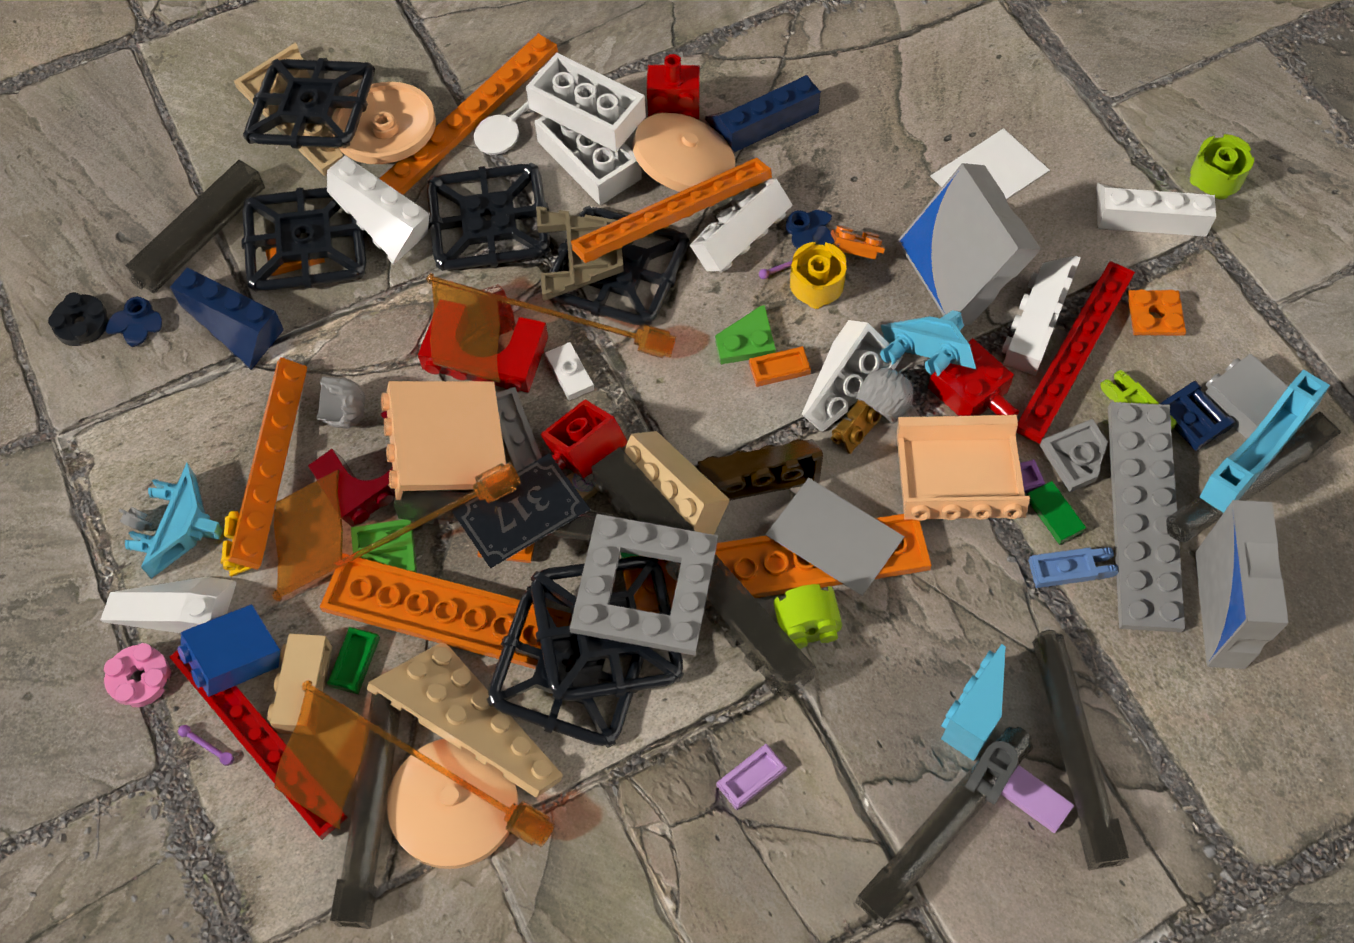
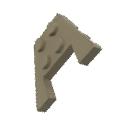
(579, 272)

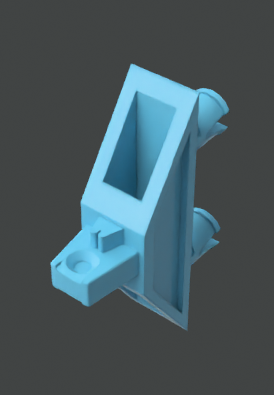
(931, 338)
(180, 527)

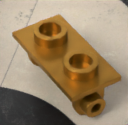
(854, 431)

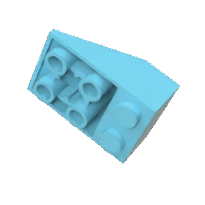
(978, 708)

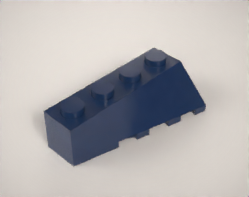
(767, 113)
(232, 318)

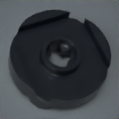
(71, 308)

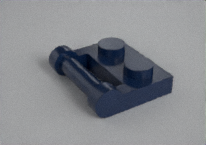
(1191, 421)

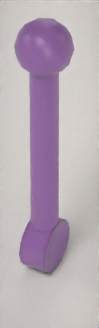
(764, 273)
(225, 758)

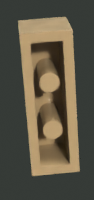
(303, 660)

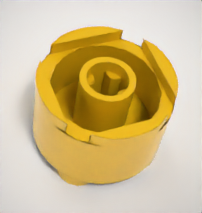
(818, 274)

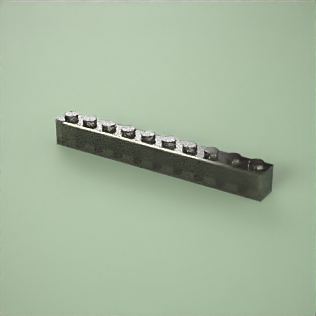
(727, 601)

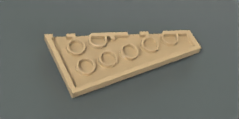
(250, 84)
(455, 707)

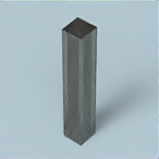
(194, 227)

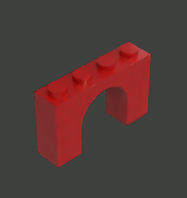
(515, 364)

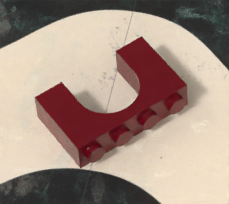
(356, 496)

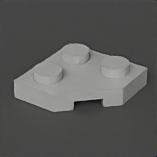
(1076, 454)

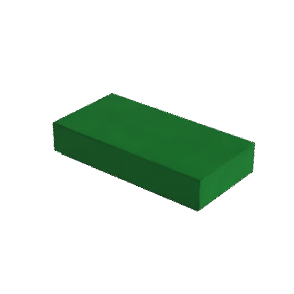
(1056, 513)
(353, 660)

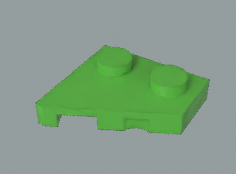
(746, 338)
(396, 553)

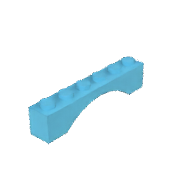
(1273, 433)

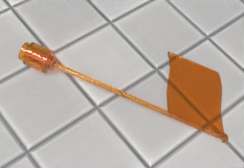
(469, 327)
(311, 526)
(328, 753)

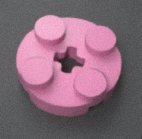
(123, 665)

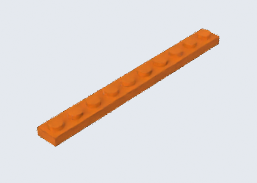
(471, 112)

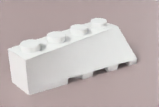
(379, 209)
(1154, 211)
(741, 225)
(1039, 314)

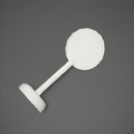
(498, 132)

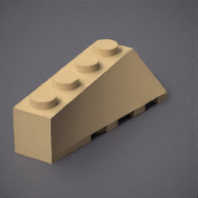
(678, 481)

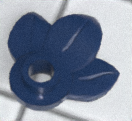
(812, 228)
(135, 321)

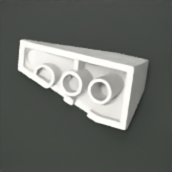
(846, 366)
(170, 605)

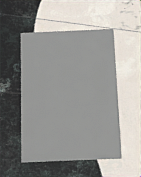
(835, 536)

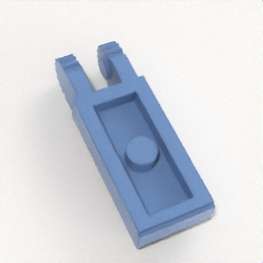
(1071, 566)

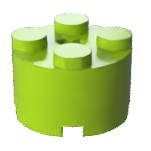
(1221, 166)
(809, 615)

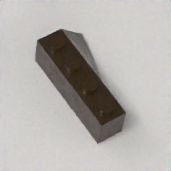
(764, 469)

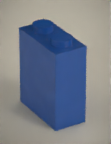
(229, 650)

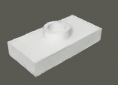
(569, 371)

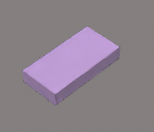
(751, 776)
(1037, 799)

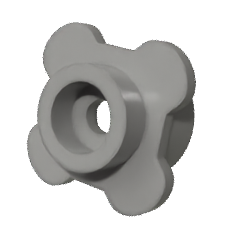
(134, 518)

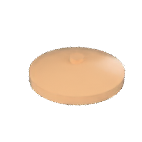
(392, 127)
(680, 150)
(443, 820)

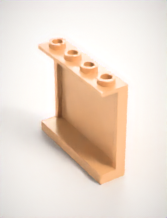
(441, 434)
(960, 467)

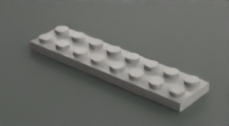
(1142, 501)

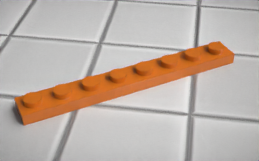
(670, 210)
(268, 465)

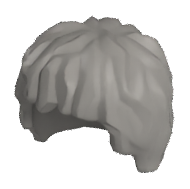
(887, 393)
(340, 402)

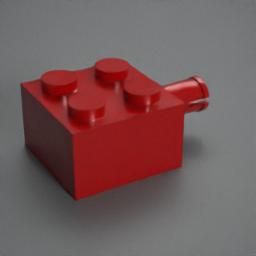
(673, 88)
(975, 390)
(583, 438)

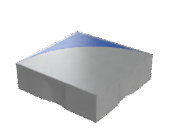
(967, 243)
(1240, 585)

